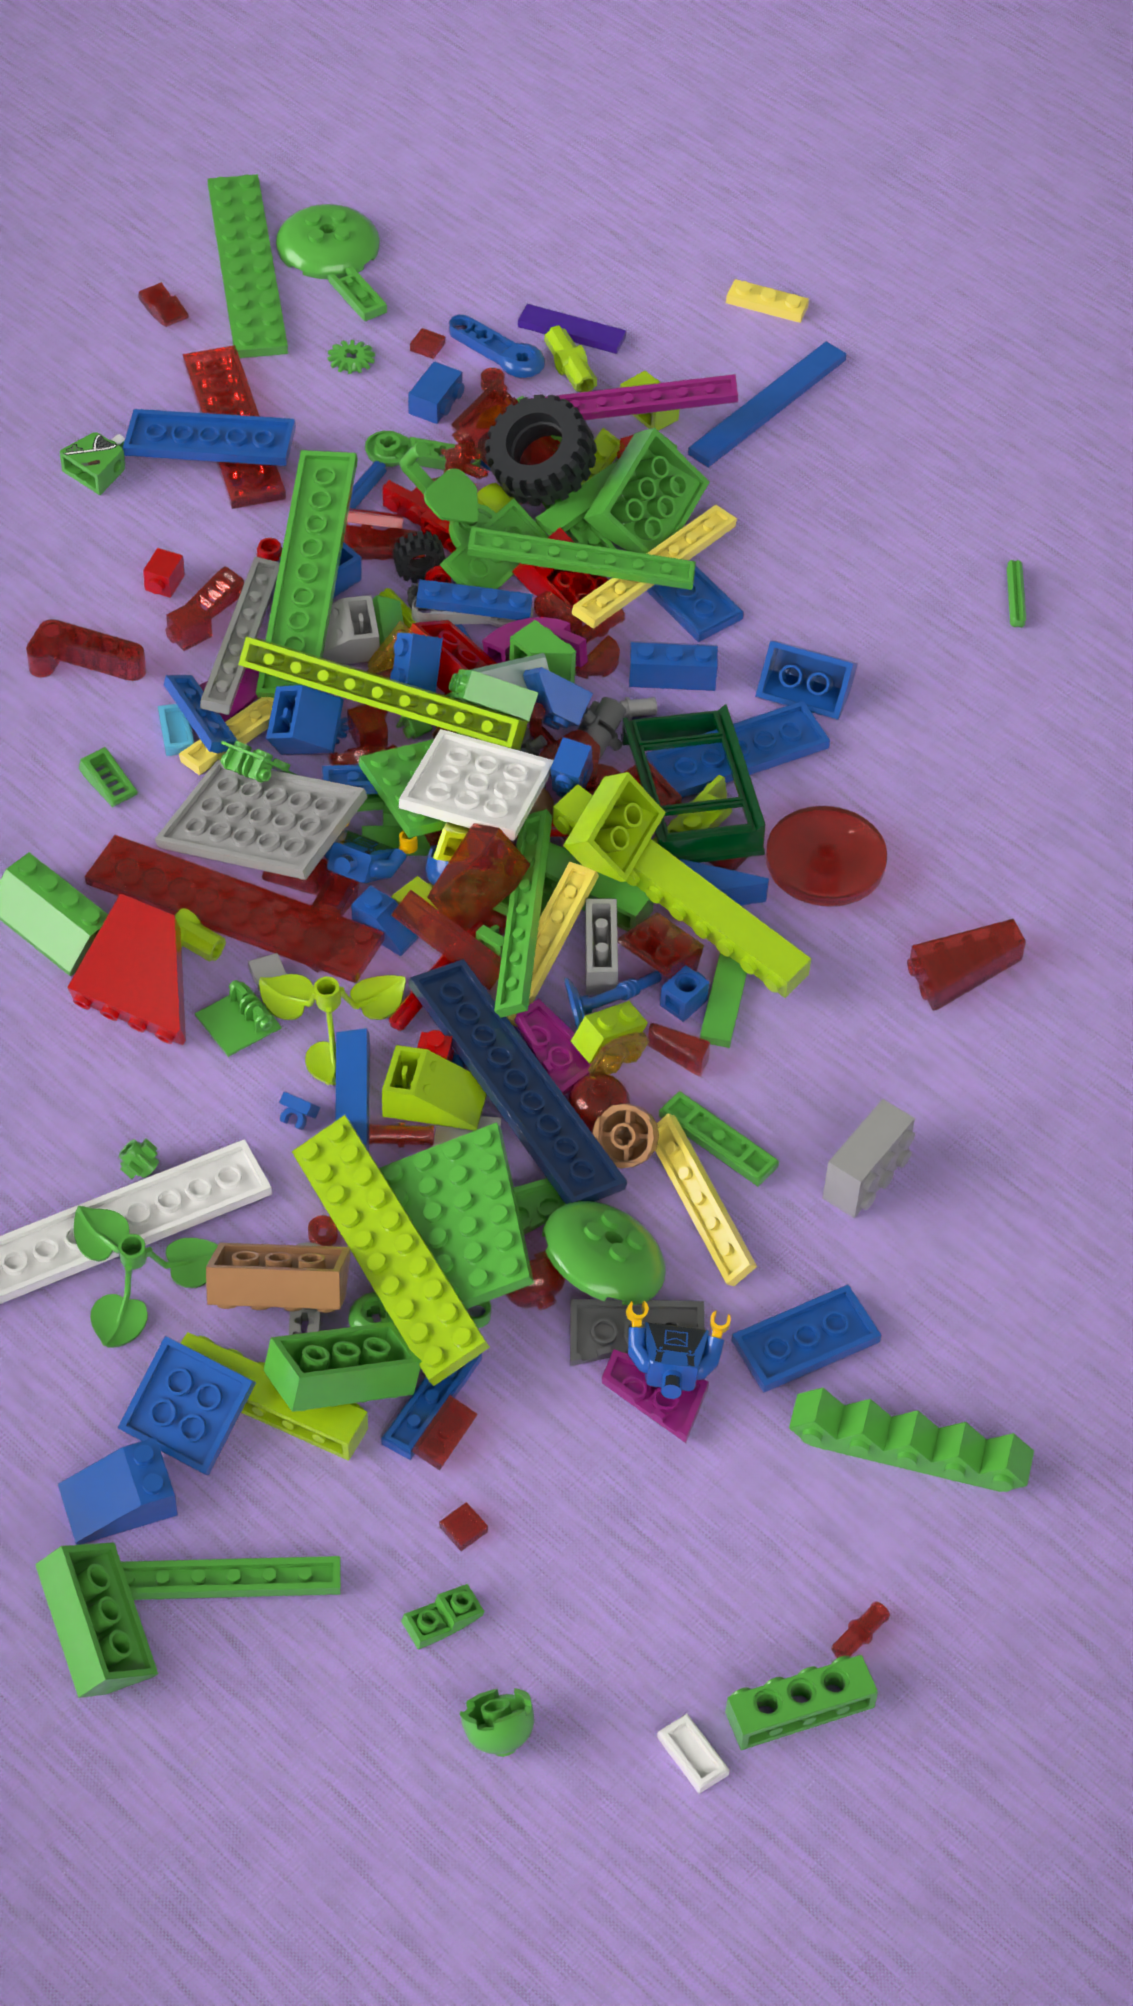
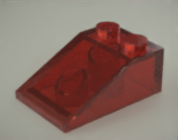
(478, 876)

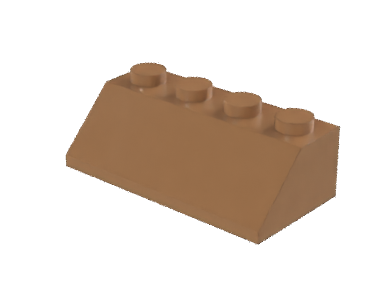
(278, 1276)

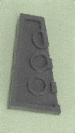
(603, 1325)

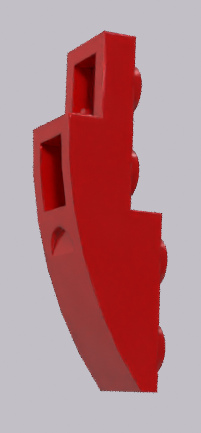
(413, 507)

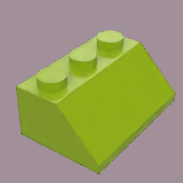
(615, 827)

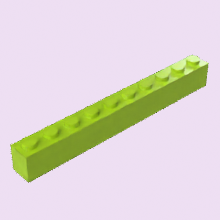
(383, 693)
(704, 908)

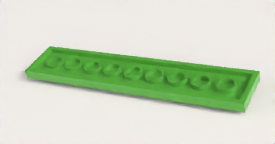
(247, 266)
(310, 557)

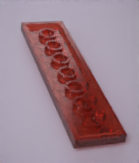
(224, 389)

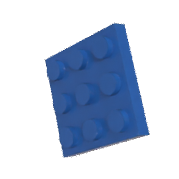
(187, 1405)

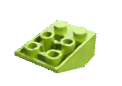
(431, 1090)

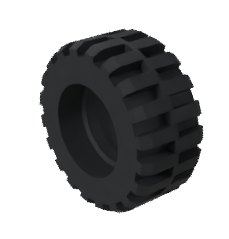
(524, 425)

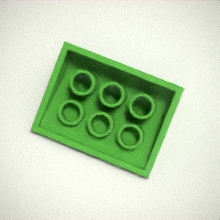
(646, 494)

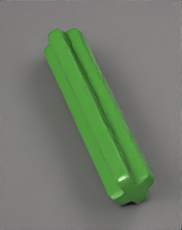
(1016, 593)

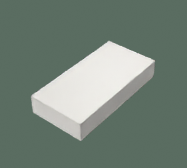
(693, 1753)

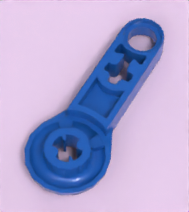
(515, 359)

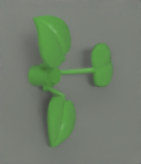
(104, 1231)

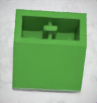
(539, 639)

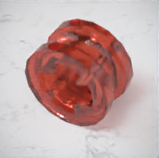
(490, 374)
(314, 1227)

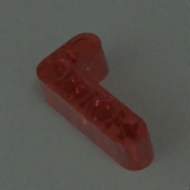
(83, 647)

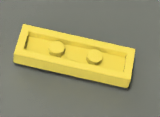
(767, 300)

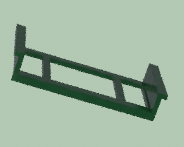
(685, 731)

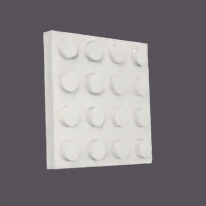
(476, 783)

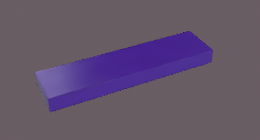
(580, 330)

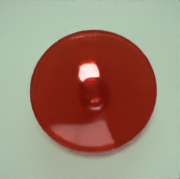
(826, 856)

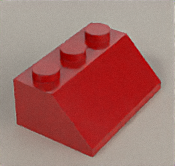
(456, 650)

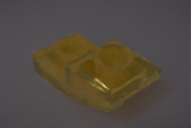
(618, 1051)

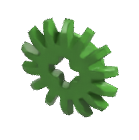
(339, 355)

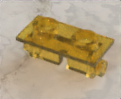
(384, 656)

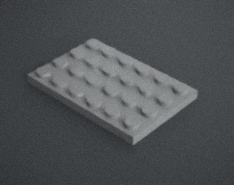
(264, 825)

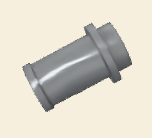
(639, 707)

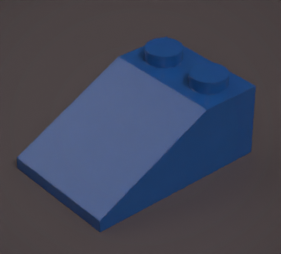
(119, 1493)

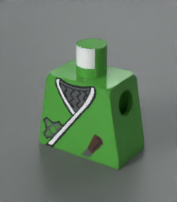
(94, 461)

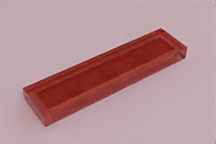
(448, 937)

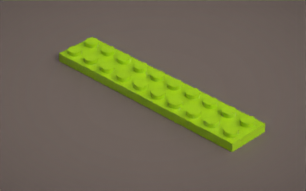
(390, 1251)

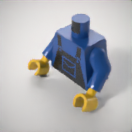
(367, 859)
(673, 1354)

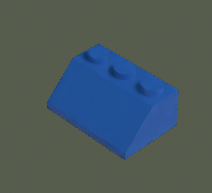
(673, 665)
(808, 676)

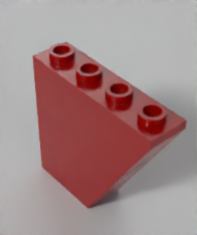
(135, 971)

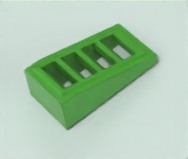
(103, 757)

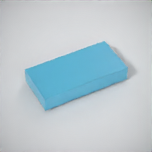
(175, 729)

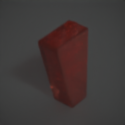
(964, 960)

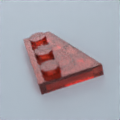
(374, 543)

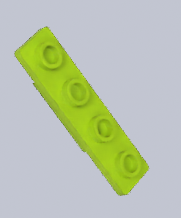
(706, 819)

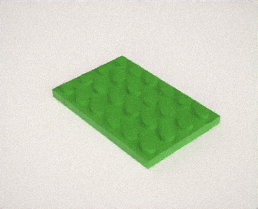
(466, 1213)

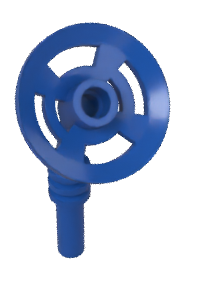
(625, 990)

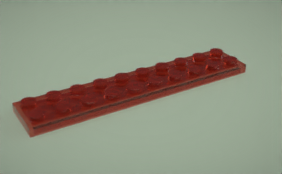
(236, 908)

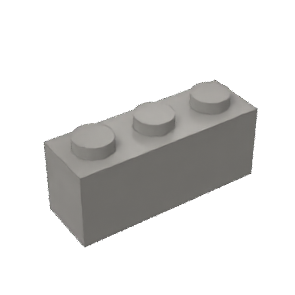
(601, 945)

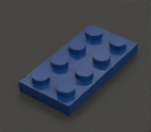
(806, 1338)

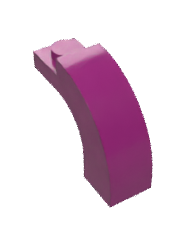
(498, 642)

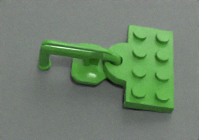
(455, 500)

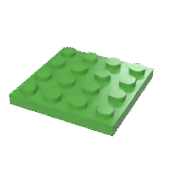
(390, 774)

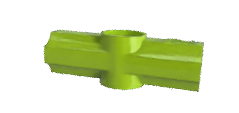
(570, 359)

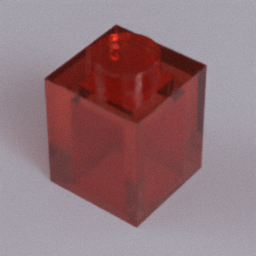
(188, 625)

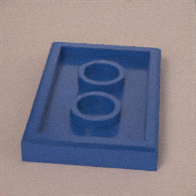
(698, 610)

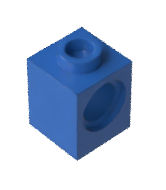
(684, 993)

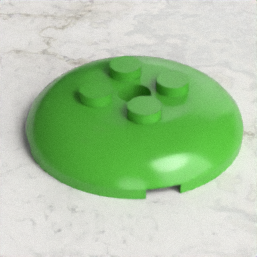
(327, 240)
(604, 1252)

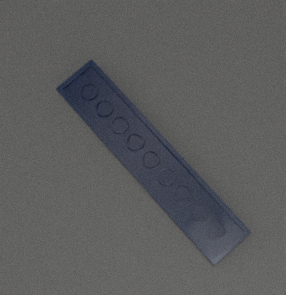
(517, 1084)

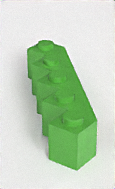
(911, 1442)

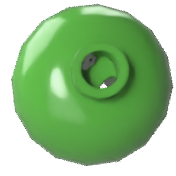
(498, 1722)

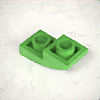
(444, 1617)

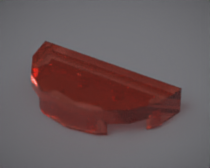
(601, 660)

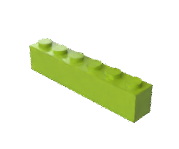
(329, 1428)

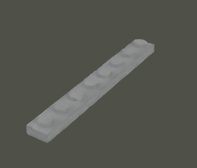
(245, 621)

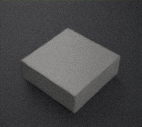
(266, 967)

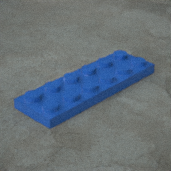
(209, 437)
(764, 741)

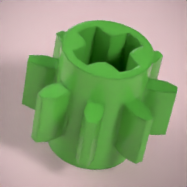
(138, 1158)

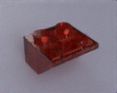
(663, 945)

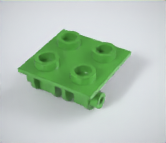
(250, 764)
(237, 1019)

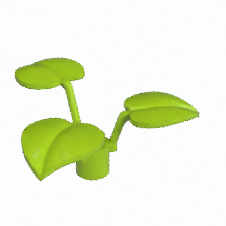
(290, 993)

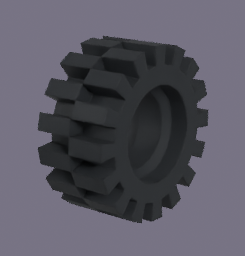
(413, 547)

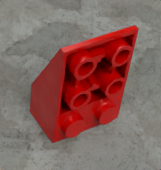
(566, 585)

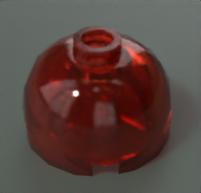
(595, 1095)
(546, 1285)

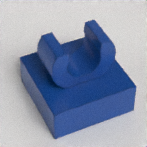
(299, 1107)

